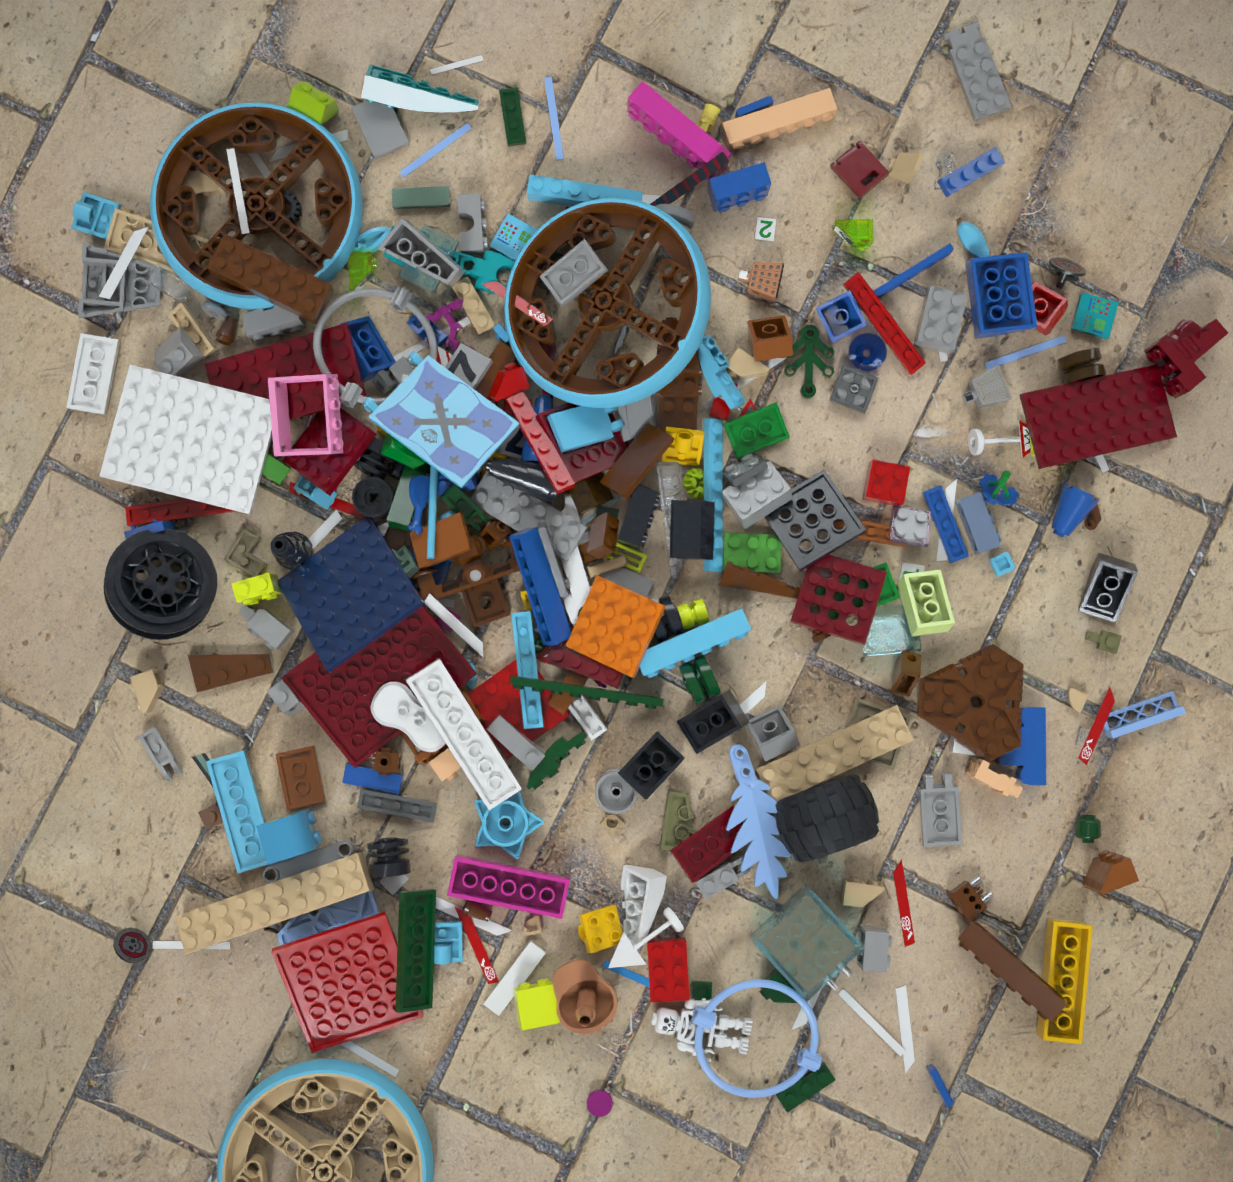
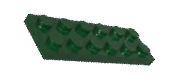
(415, 950)

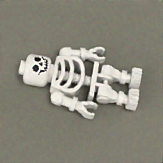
(668, 1021)

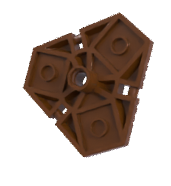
(990, 678)

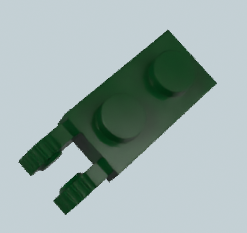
(461, 503)

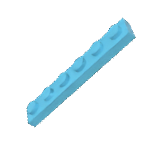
(527, 668)

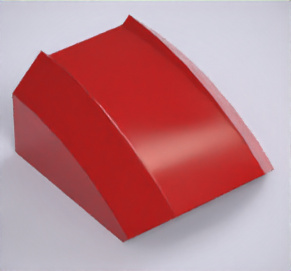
(1048, 307)

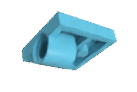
(93, 215)
(448, 942)

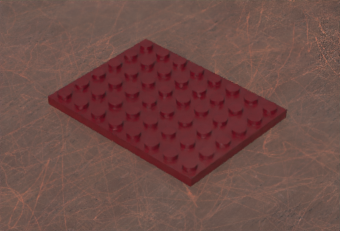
(344, 696)

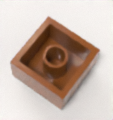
(770, 338)

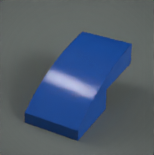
(417, 327)

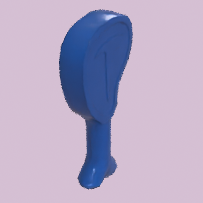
(419, 495)

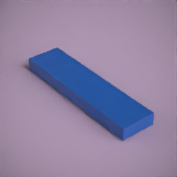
(945, 524)

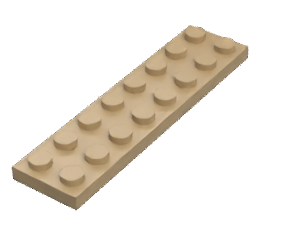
(835, 753)

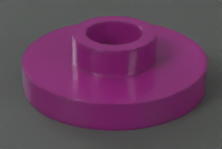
(599, 1103)

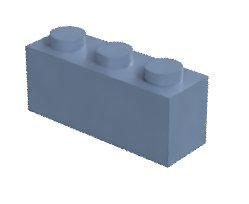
(978, 523)

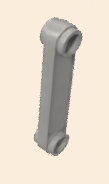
(308, 861)

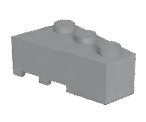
(271, 322)

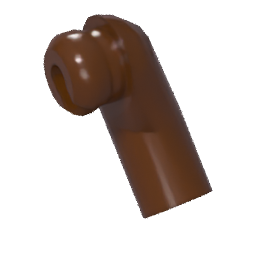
(1093, 519)

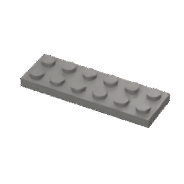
(524, 511)

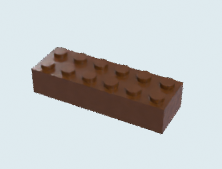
(270, 278)

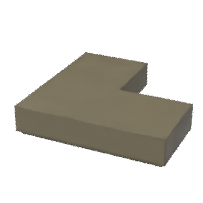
(241, 554)

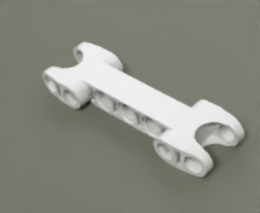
(574, 571)

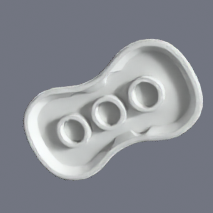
(399, 708)

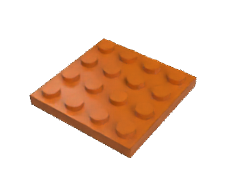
(615, 626)

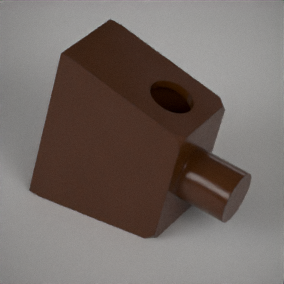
(907, 664)

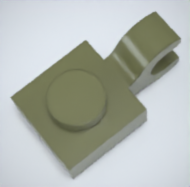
(1105, 641)

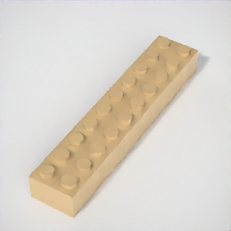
(274, 903)

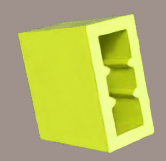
(256, 588)
(535, 1004)

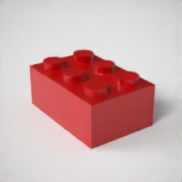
(668, 969)

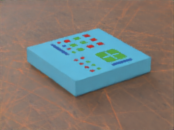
(512, 237)

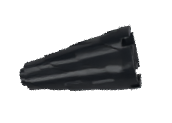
(523, 476)
(291, 549)

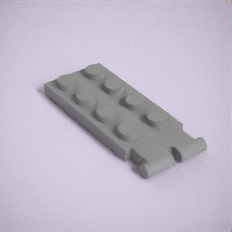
(976, 72)

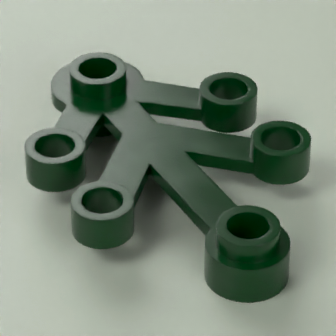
(809, 358)

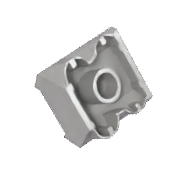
(636, 416)

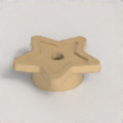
(611, 826)

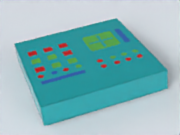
(1094, 316)

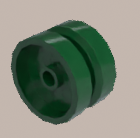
(699, 679)

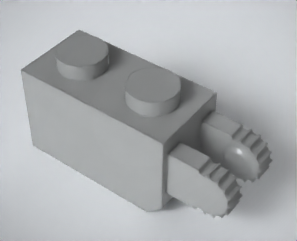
(267, 626)
(720, 878)

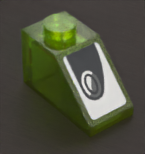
(855, 232)
(361, 269)

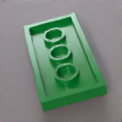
(888, 593)

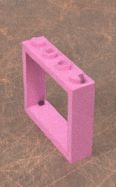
(280, 415)

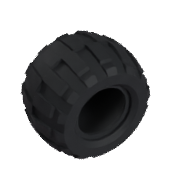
(827, 818)

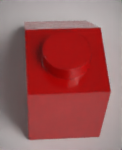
(508, 382)

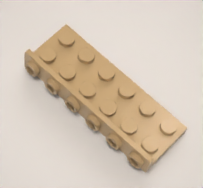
(148, 251)

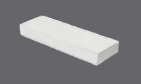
(587, 717)

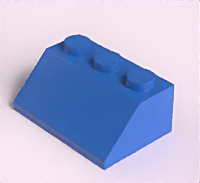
(369, 348)

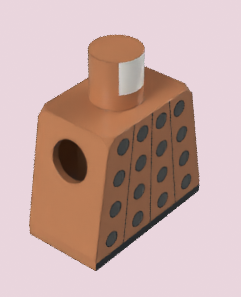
(763, 279)

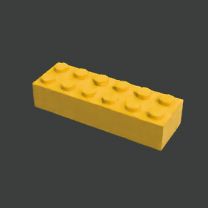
(1067, 971)

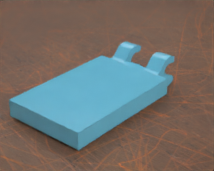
(583, 426)

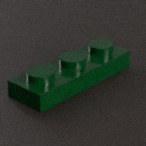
(806, 1087)

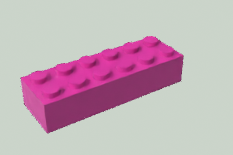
(674, 128)
(508, 886)

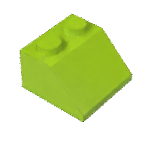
(312, 103)

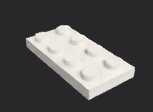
(93, 374)

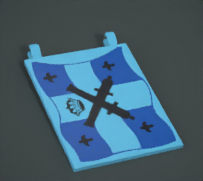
(442, 420)

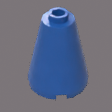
(1071, 509)

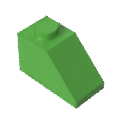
(275, 470)

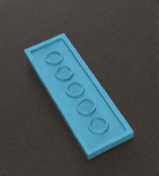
(239, 808)

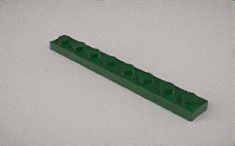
(577, 690)

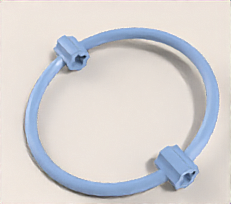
(806, 1059)

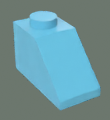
(314, 493)

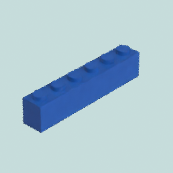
(540, 586)

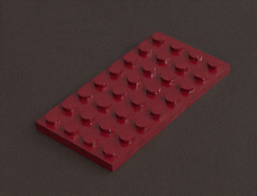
(293, 357)
(1098, 416)

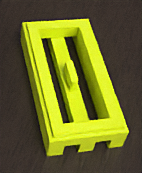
(640, 563)

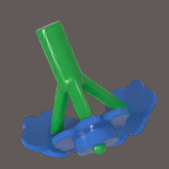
(991, 487)

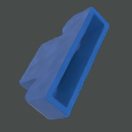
(1032, 753)

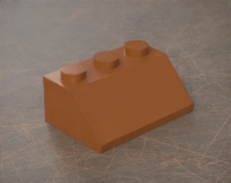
(1109, 873)

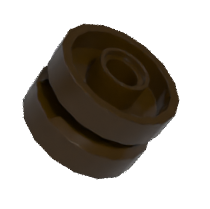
(1081, 365)

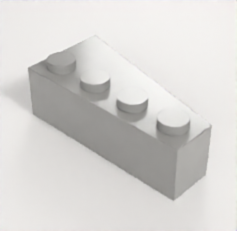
(417, 250)

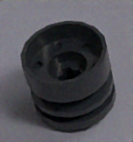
(372, 460)
(363, 498)
(388, 857)

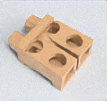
(999, 782)

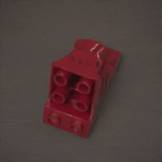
(1178, 352)

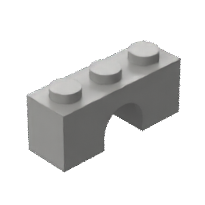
(471, 207)

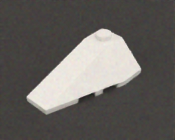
(642, 896)

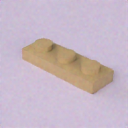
(473, 306)
(184, 318)

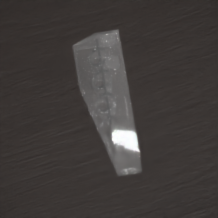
(669, 488)

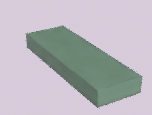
(420, 197)

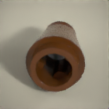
(227, 331)
(476, 910)

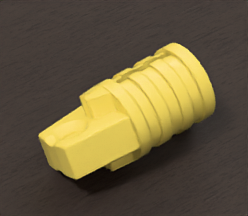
(708, 117)

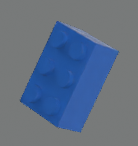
(739, 187)

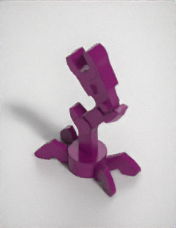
(446, 311)

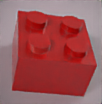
(886, 483)

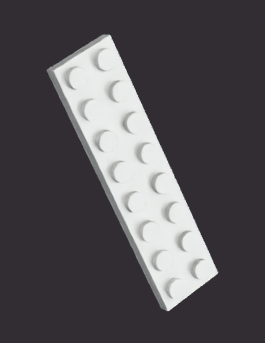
(463, 734)

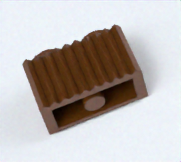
(603, 535)

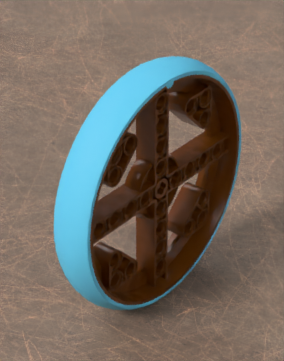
(234, 123)
(640, 380)

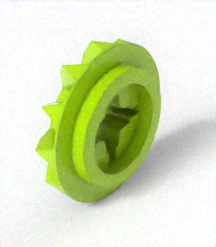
(690, 483)

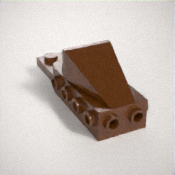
(680, 396)

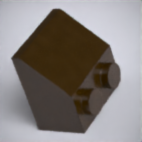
(590, 494)

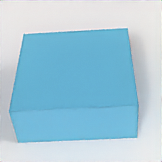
(1002, 564)

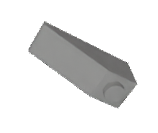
(516, 742)

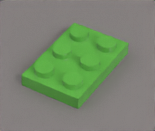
(753, 551)

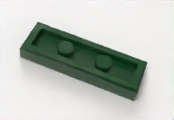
(512, 116)

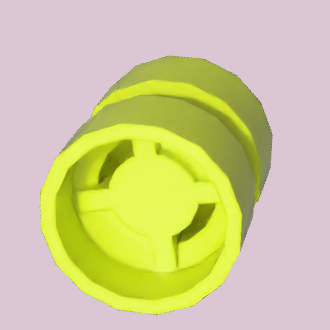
(693, 614)

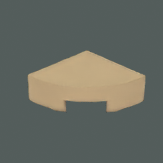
(1077, 699)
(533, 926)

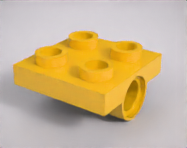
(686, 446)
(600, 928)

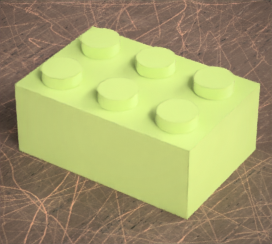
(926, 603)

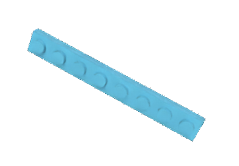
(714, 486)

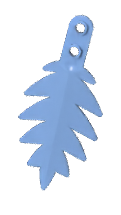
(758, 824)

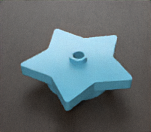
(508, 837)

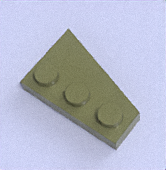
(676, 821)

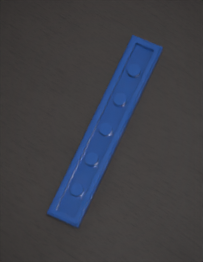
(913, 271)

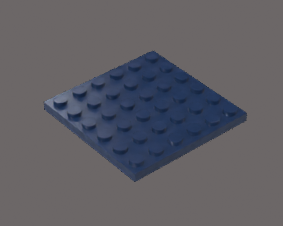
(350, 593)

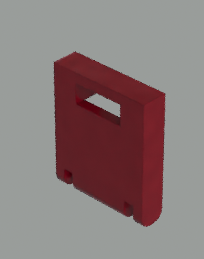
(856, 166)

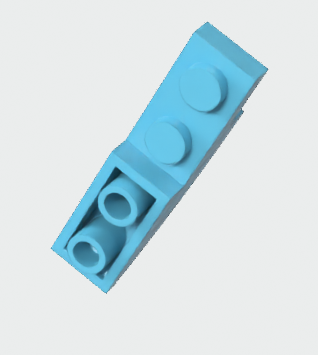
(714, 369)

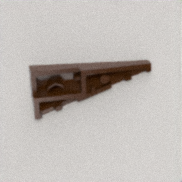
(745, 579)

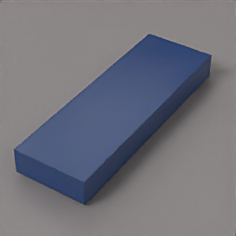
(371, 779)

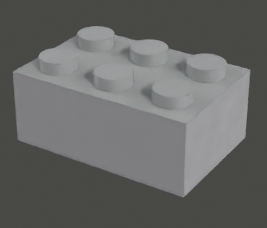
(940, 319)
(757, 496)

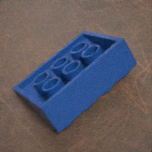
(1000, 295)

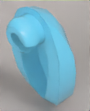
(371, 239)
(973, 240)

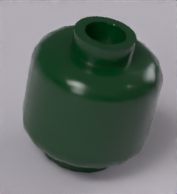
(1088, 828)

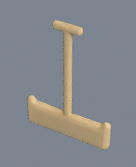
(607, 565)

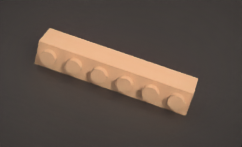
(779, 119)

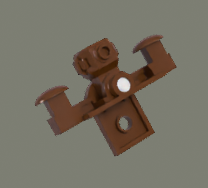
(474, 581)

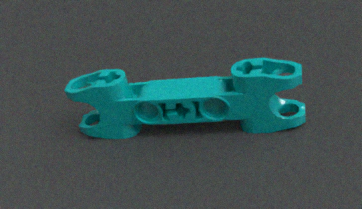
(484, 269)

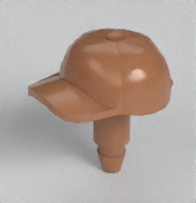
(583, 997)

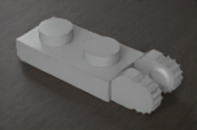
(160, 752)

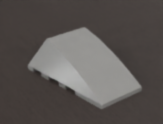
(131, 292)

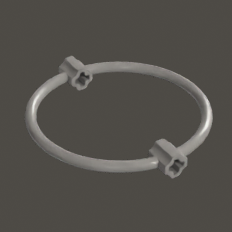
(399, 301)

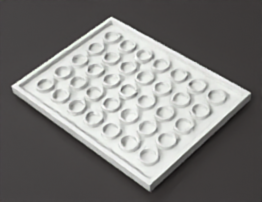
(189, 439)

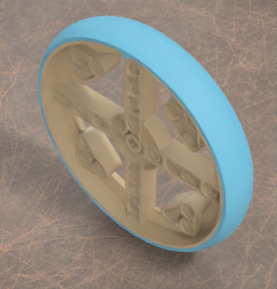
(331, 1077)

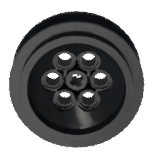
(151, 616)

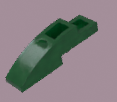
(549, 764)

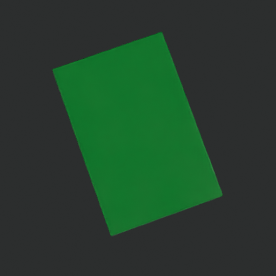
(756, 430)

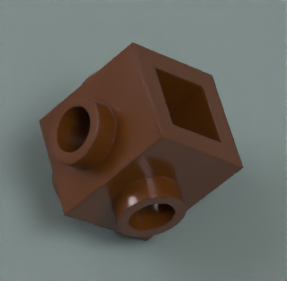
(495, 534)
(393, 758)

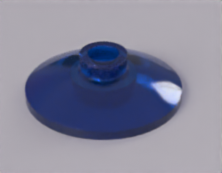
(872, 344)

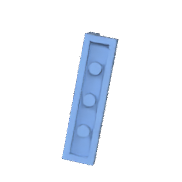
(1147, 720)

